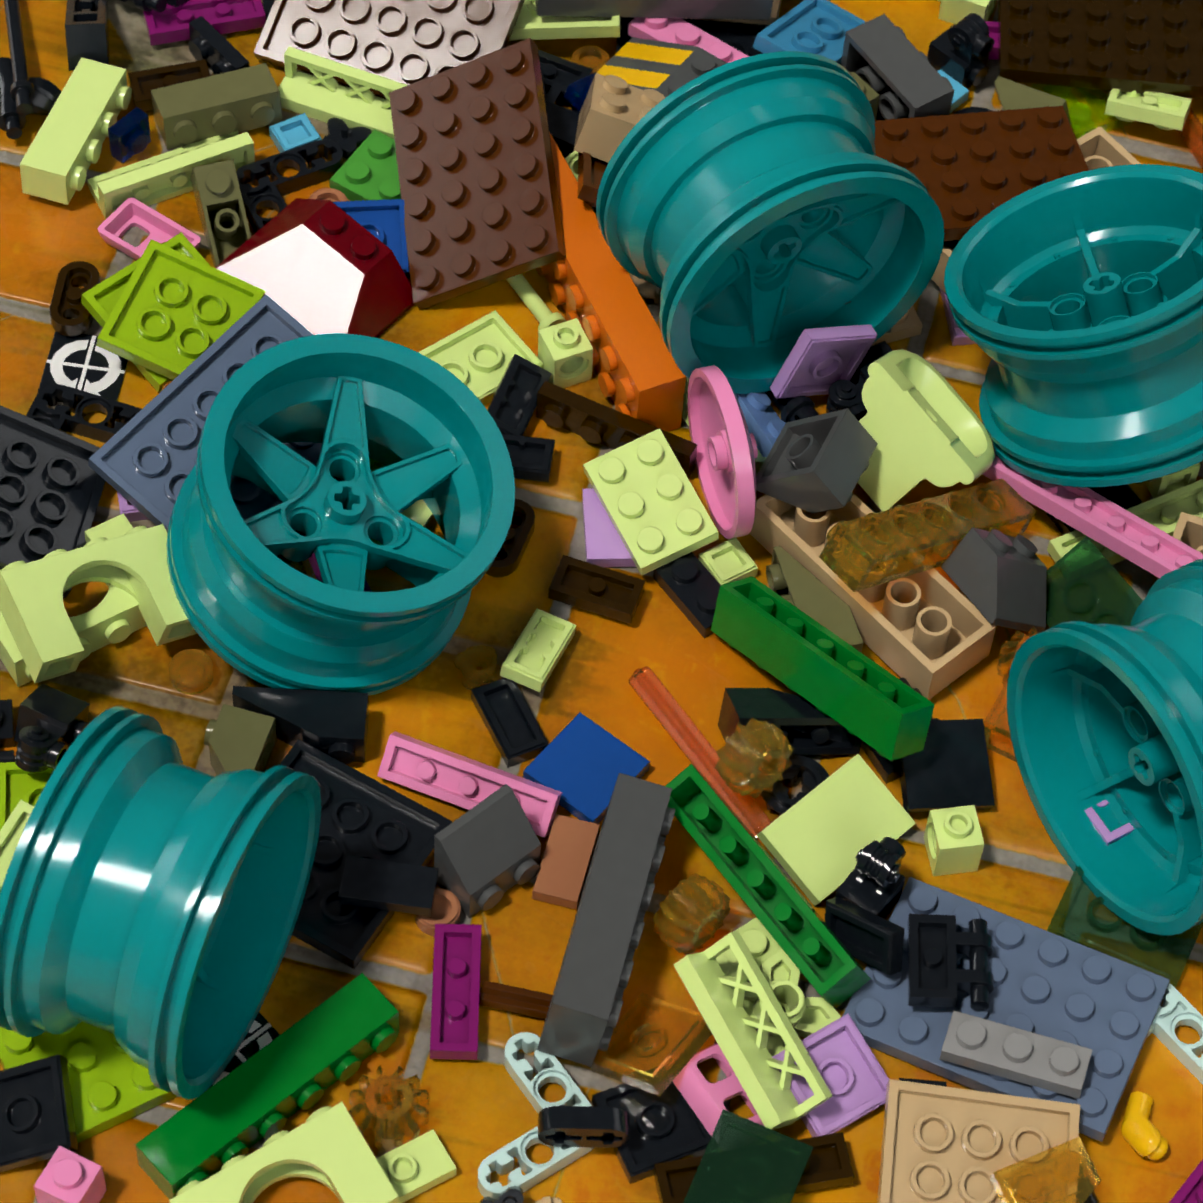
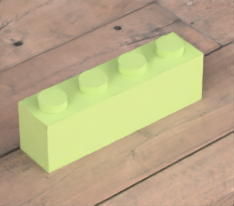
(74, 131)

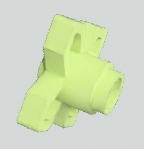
(804, 1013)

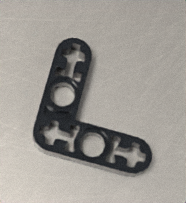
(270, 194)
(80, 403)

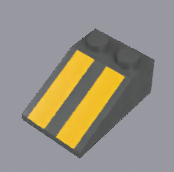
(659, 64)

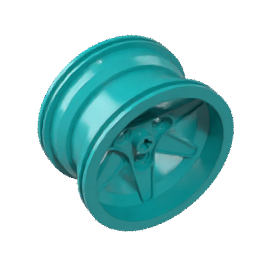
(766, 214)
(1089, 324)
(361, 404)
(1122, 723)
(154, 899)

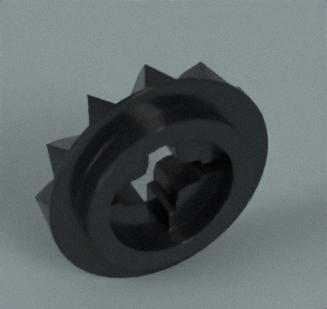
(802, 766)

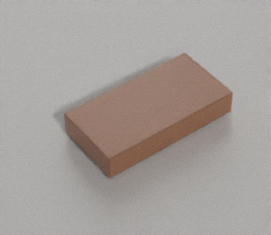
(566, 861)

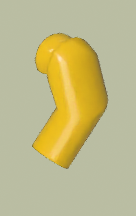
(1139, 1130)

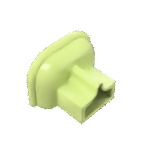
(919, 430)

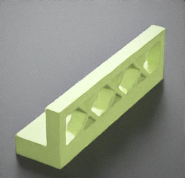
(325, 98)
(169, 172)
(740, 1041)

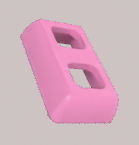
(137, 214)
(708, 1098)

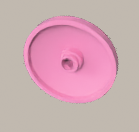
(723, 451)

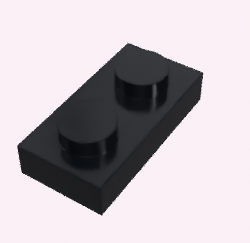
(211, 45)
(691, 590)

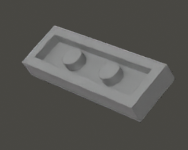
(1016, 1054)

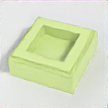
(728, 562)

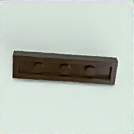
(603, 424)
(827, 1168)

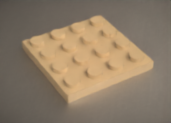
(950, 1140)

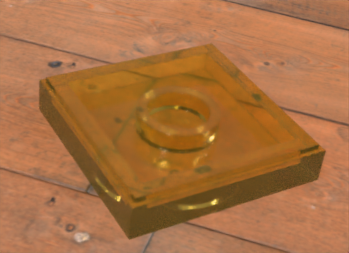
(652, 1044)

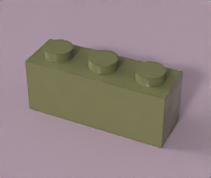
(216, 105)

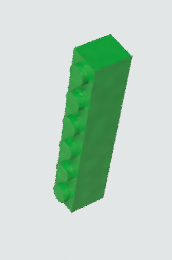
(822, 668)
(765, 888)
(270, 1087)

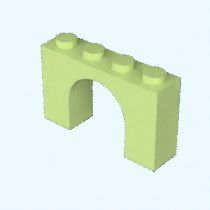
(35, 606)
(105, 624)
(321, 1149)

